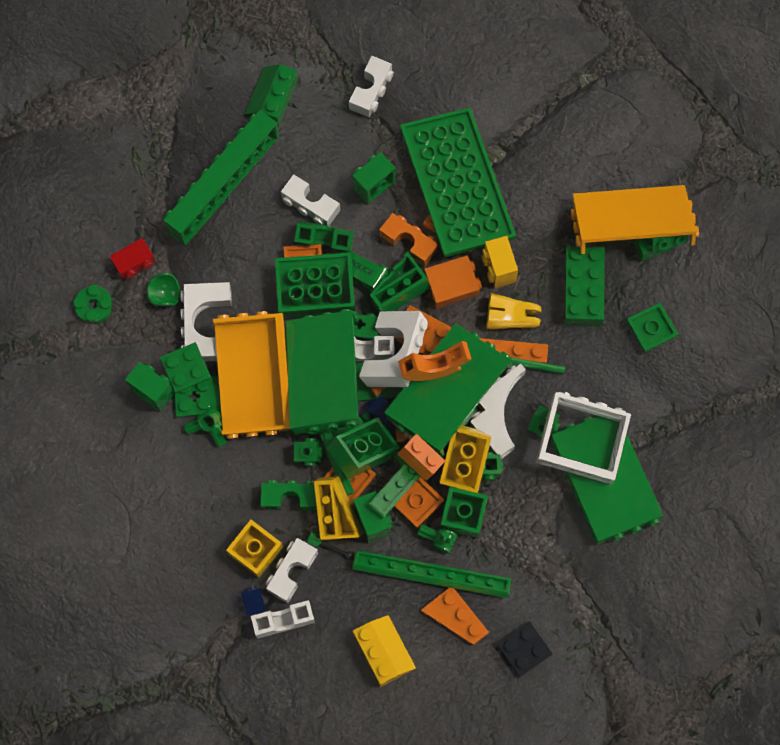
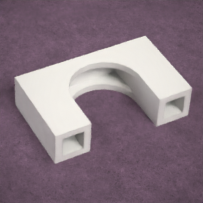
(195, 299)
(400, 324)

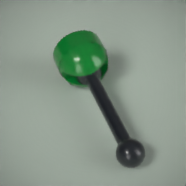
(314, 541)

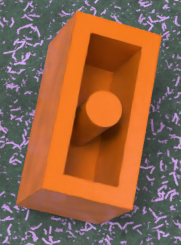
(421, 457)

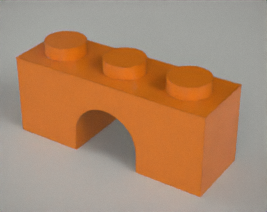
(397, 228)

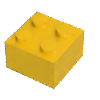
(500, 262)
(254, 548)

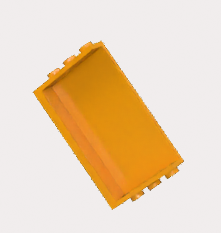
(632, 215)
(252, 374)

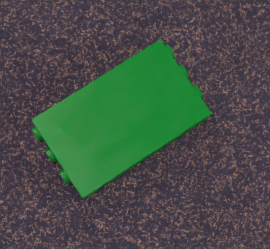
(322, 372)
(441, 405)
(612, 507)

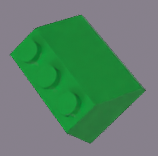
(273, 92)

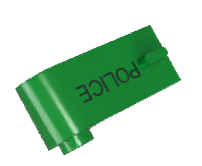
(367, 271)

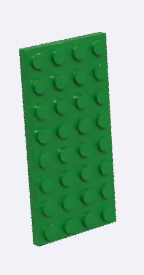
(457, 181)

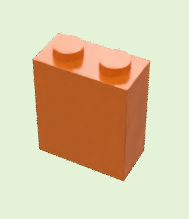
(453, 281)

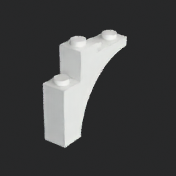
(492, 417)

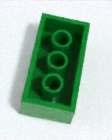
(584, 286)

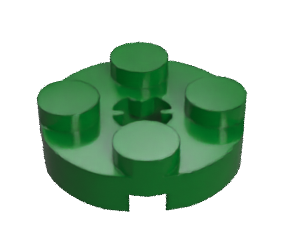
(90, 294)

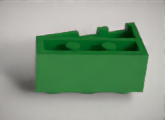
(400, 286)

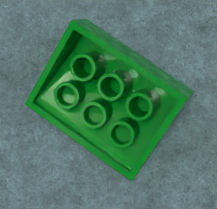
(314, 284)

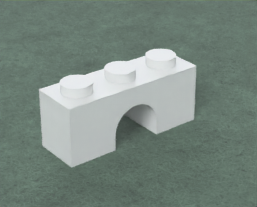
(365, 100)
(321, 211)
(377, 349)
(298, 555)
(284, 620)

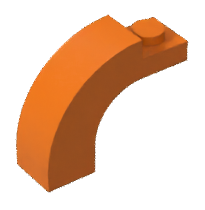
(430, 367)

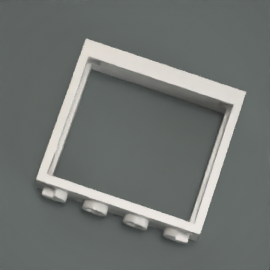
(599, 409)

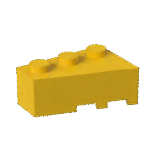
(335, 510)

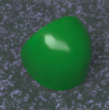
(163, 290)

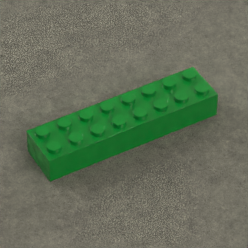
(221, 178)

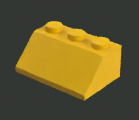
(466, 459)
(384, 650)

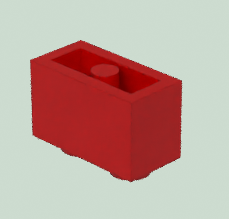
(133, 259)

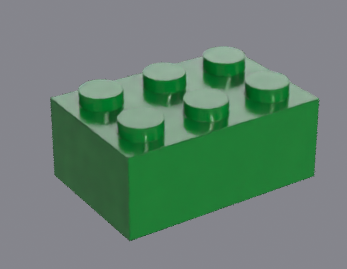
(363, 448)

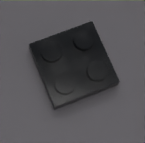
(524, 649)

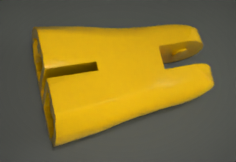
(511, 313)

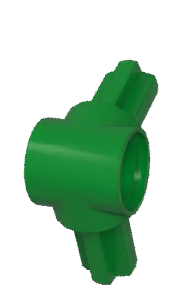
(203, 423)
(443, 539)

